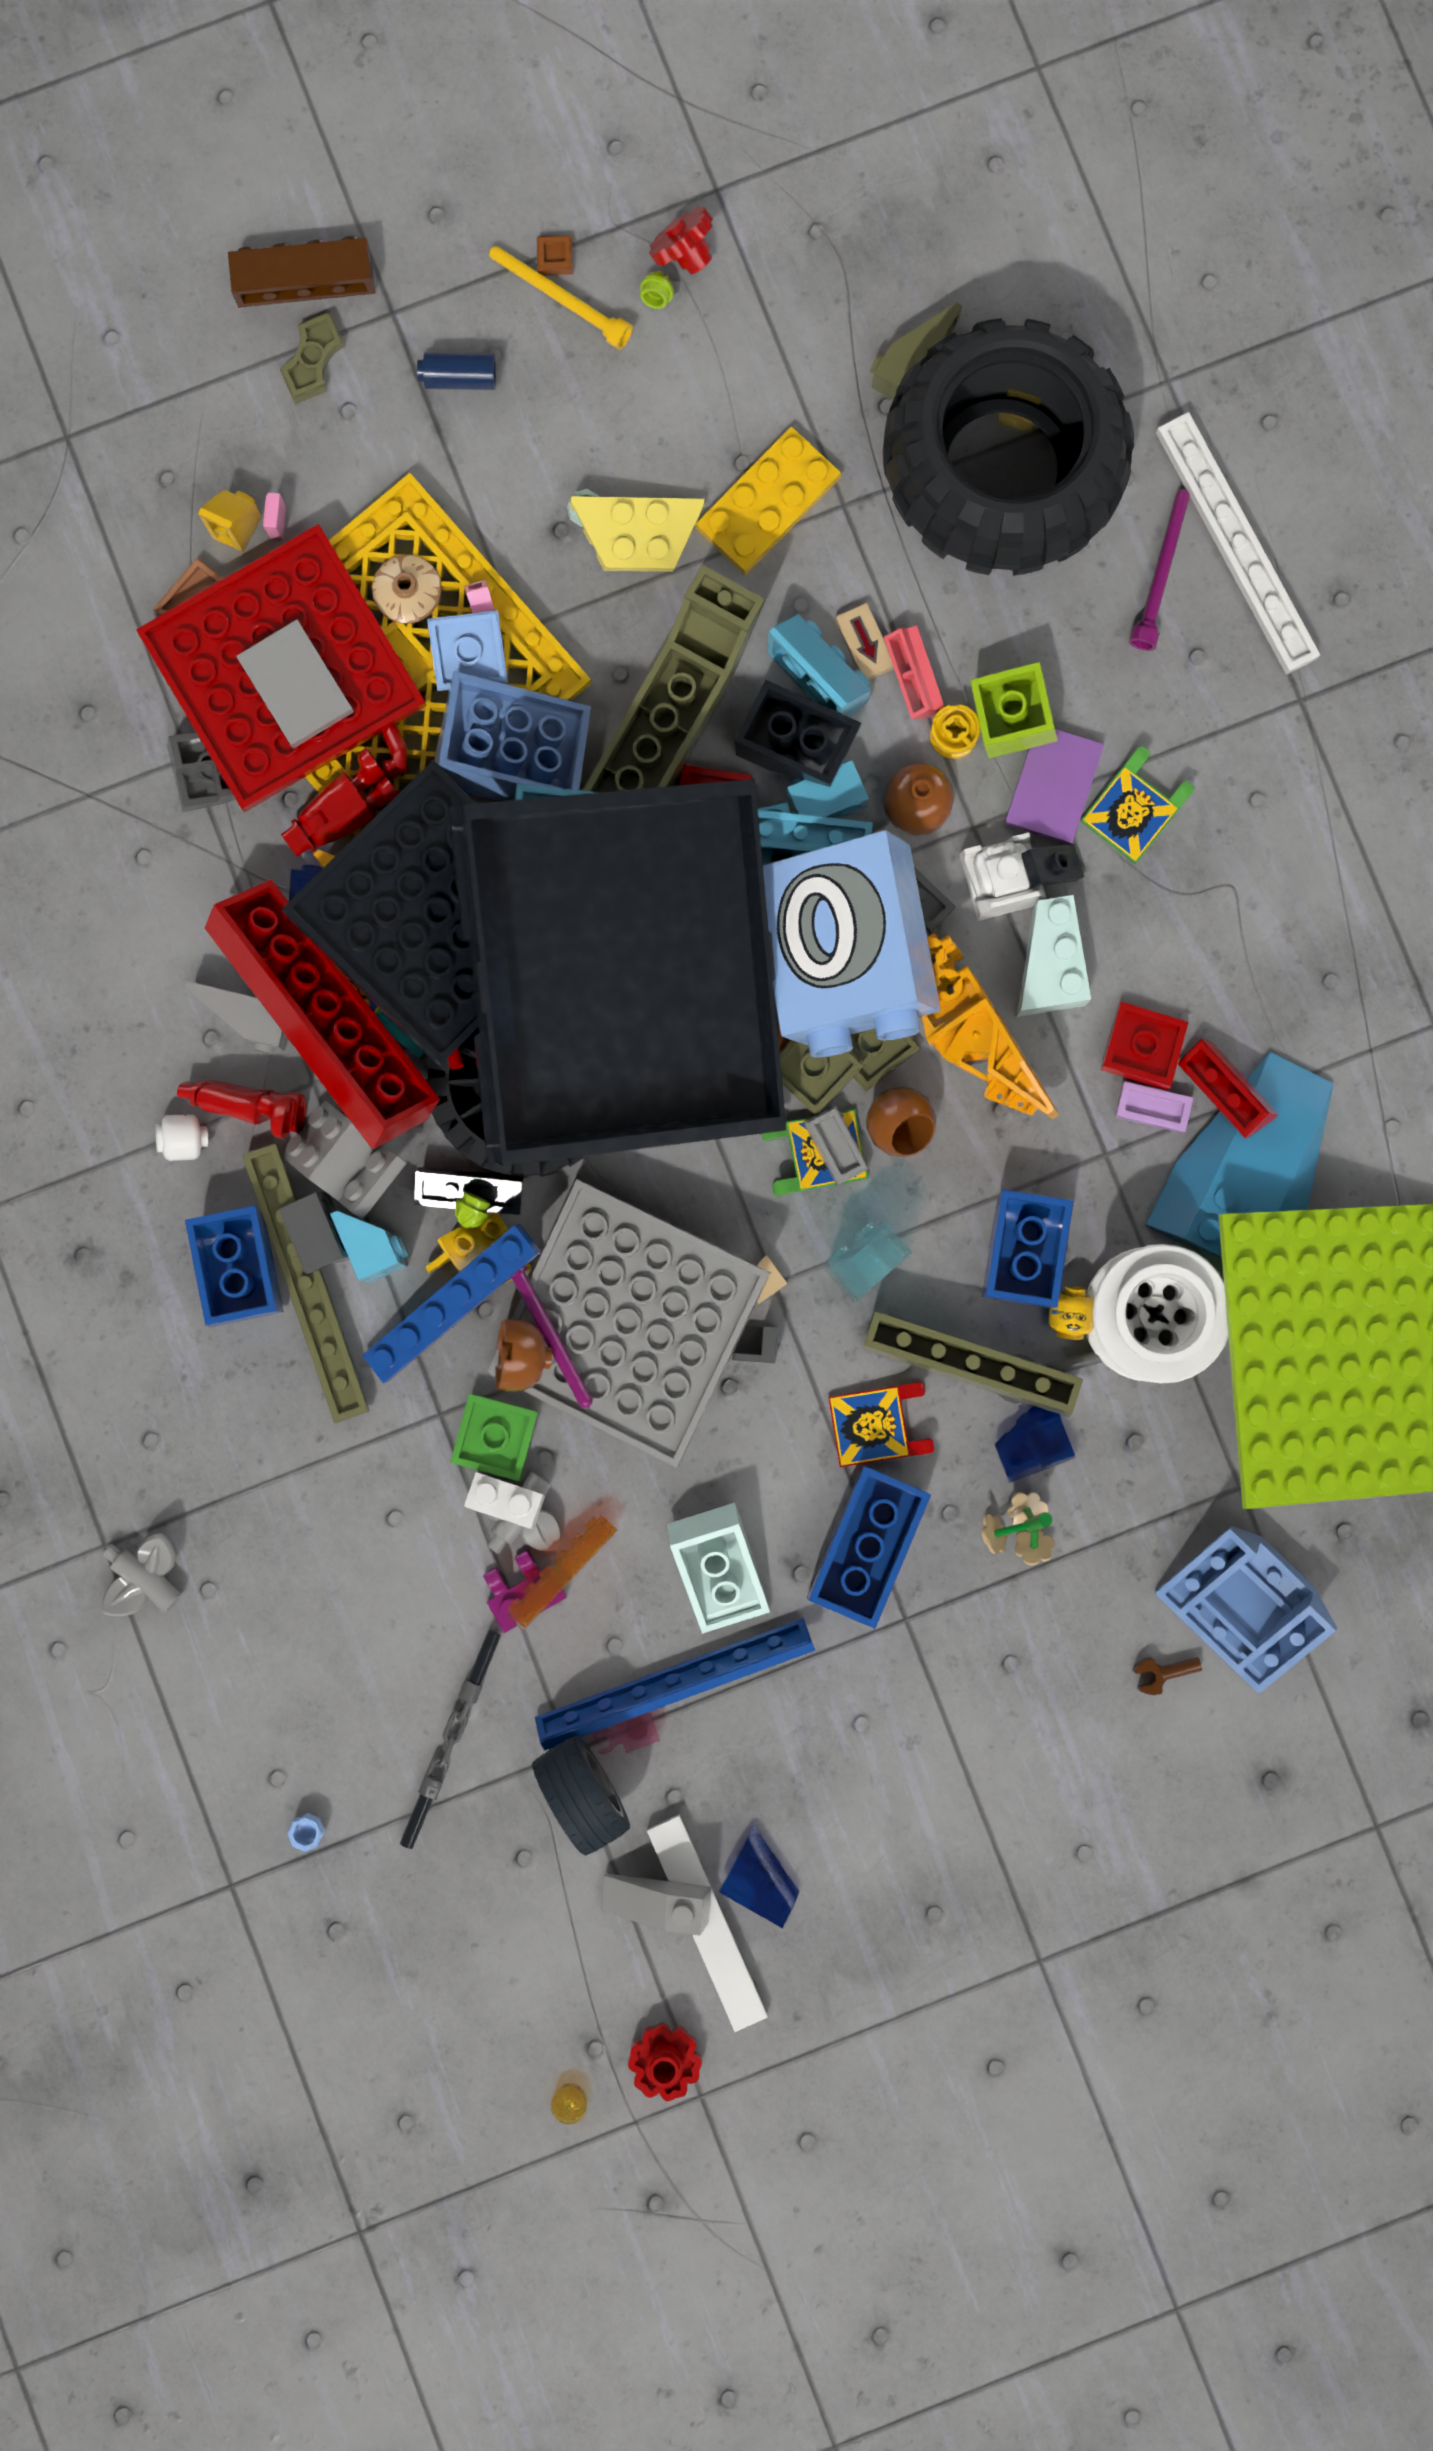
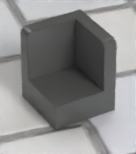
(756, 1345)

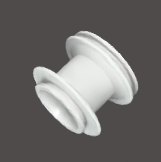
(1197, 1293)

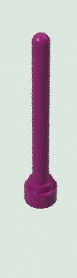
(1145, 634)
(552, 1338)

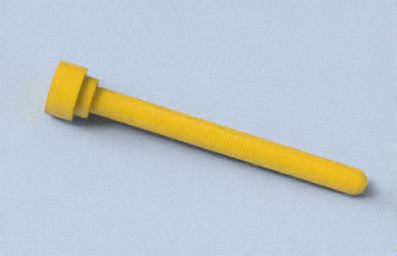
(615, 330)

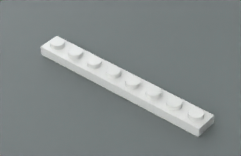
(1237, 543)

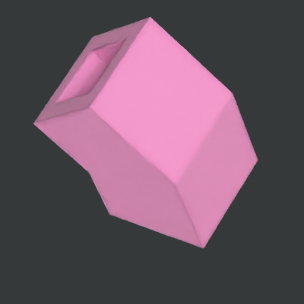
(479, 597)

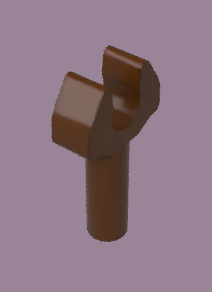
(1164, 1673)

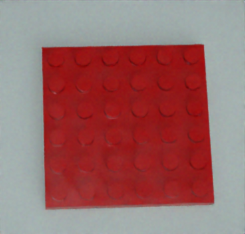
(202, 636)

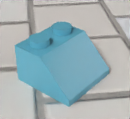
(370, 1249)

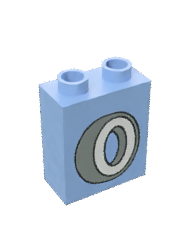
(849, 944)

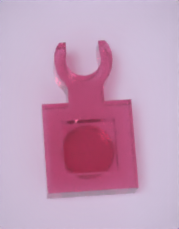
(631, 1733)

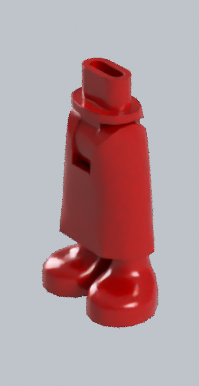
(341, 807)
(248, 1104)

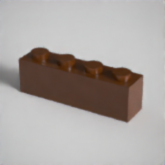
(301, 272)

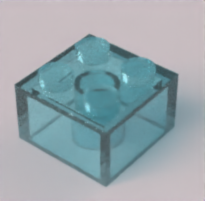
(867, 1261)

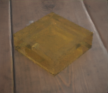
(1014, 421)

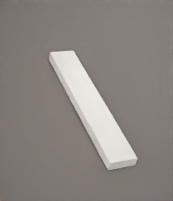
(716, 1941)

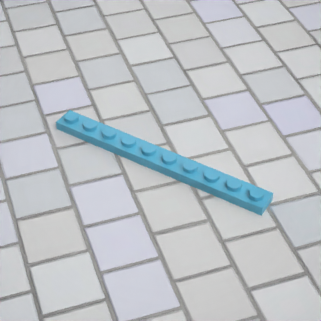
(777, 829)

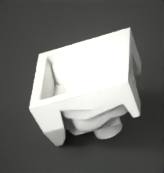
(999, 878)

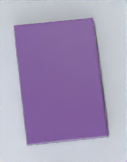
(1054, 787)

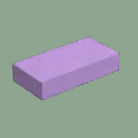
(1153, 1107)

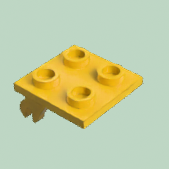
(466, 1244)

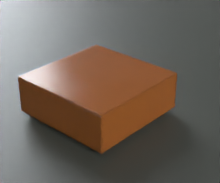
(554, 255)

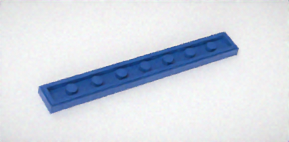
(674, 1683)

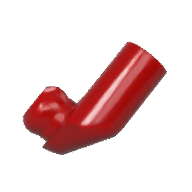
(398, 750)

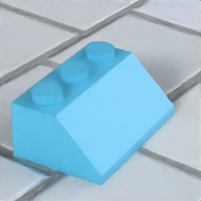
(817, 666)

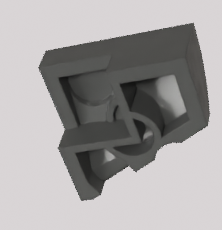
(196, 774)

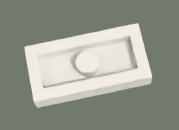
(504, 1501)

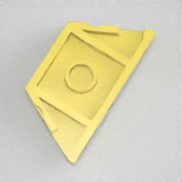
(637, 531)

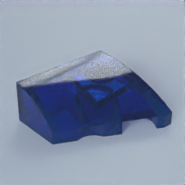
(1034, 1444)
(760, 1881)

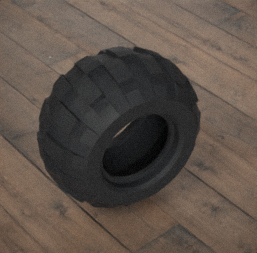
(970, 379)

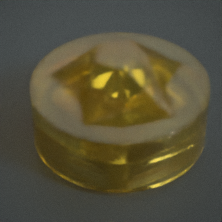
(569, 2103)

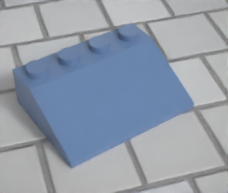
(510, 737)

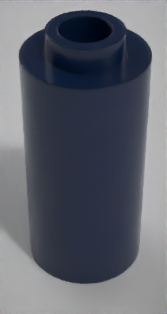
(457, 371)

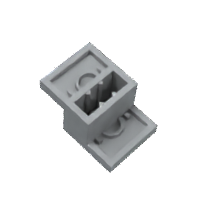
(341, 1161)

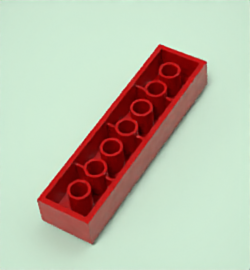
(321, 1015)

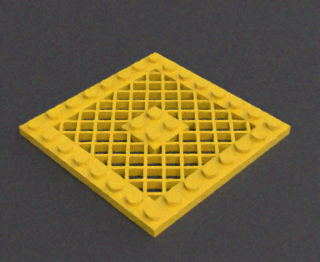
(383, 522)

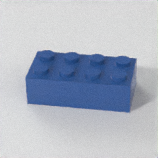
(868, 1546)

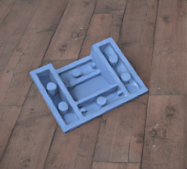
(1249, 1606)

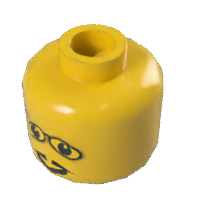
(1073, 1315)

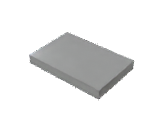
(295, 684)

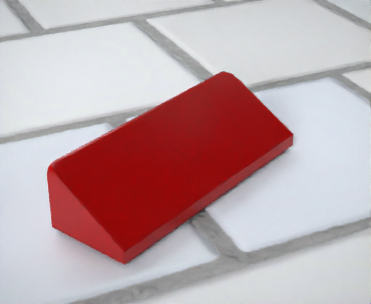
(1227, 1088)

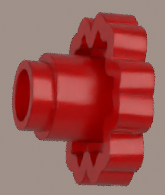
(684, 241)
(665, 2062)

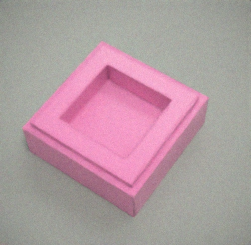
(274, 516)

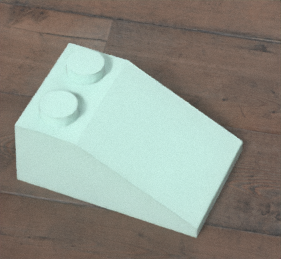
(717, 1568)

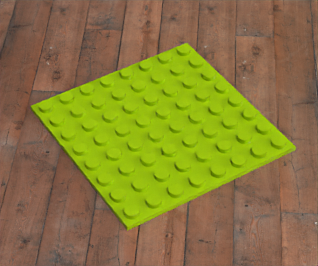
(1331, 1352)

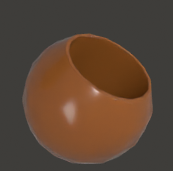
(901, 1121)

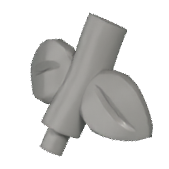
(546, 1530)
(140, 1577)

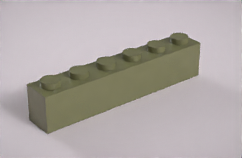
(973, 1364)

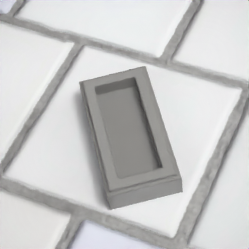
(836, 1145)

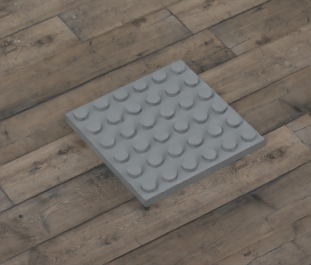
(641, 1317)

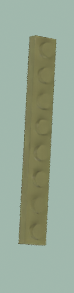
(306, 1290)

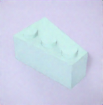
(1054, 960)

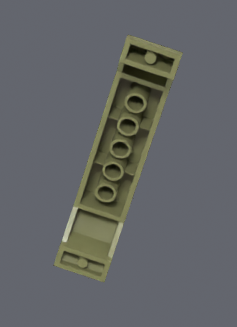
(680, 687)

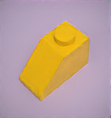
(231, 518)

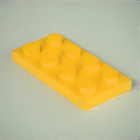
(768, 501)

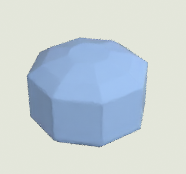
(306, 1832)

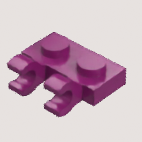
(505, 1596)

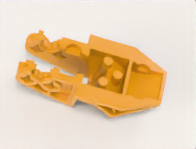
(973, 1033)

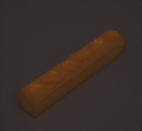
(562, 1572)

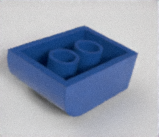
(1027, 1249)
(234, 1266)

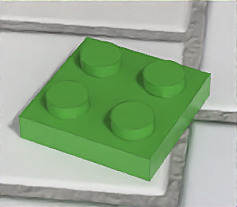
(494, 1437)

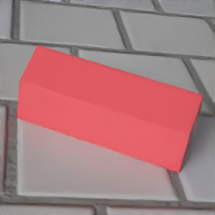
(914, 672)

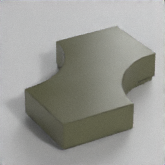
(307, 368)

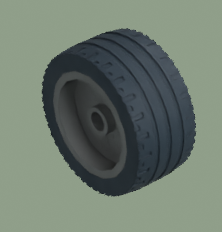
(580, 1795)

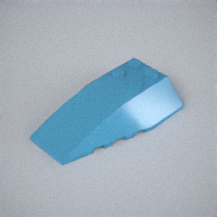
(1252, 1174)

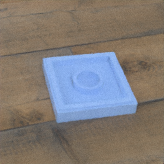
(467, 645)

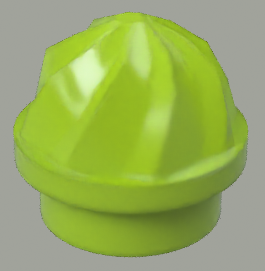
(656, 290)
(471, 1210)

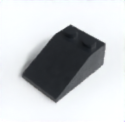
(795, 735)

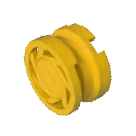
(954, 731)

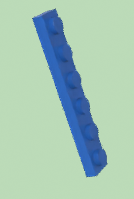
(451, 1303)

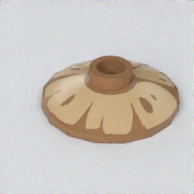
(410, 604)

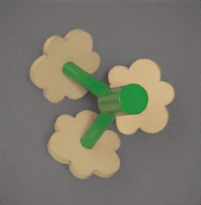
(1026, 1514)

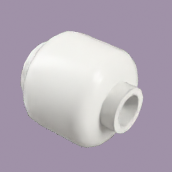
(180, 1137)

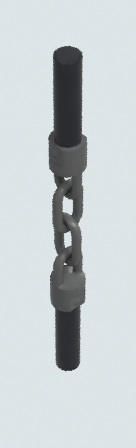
(431, 1785)

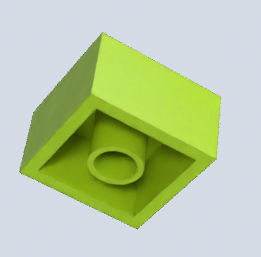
(1014, 710)

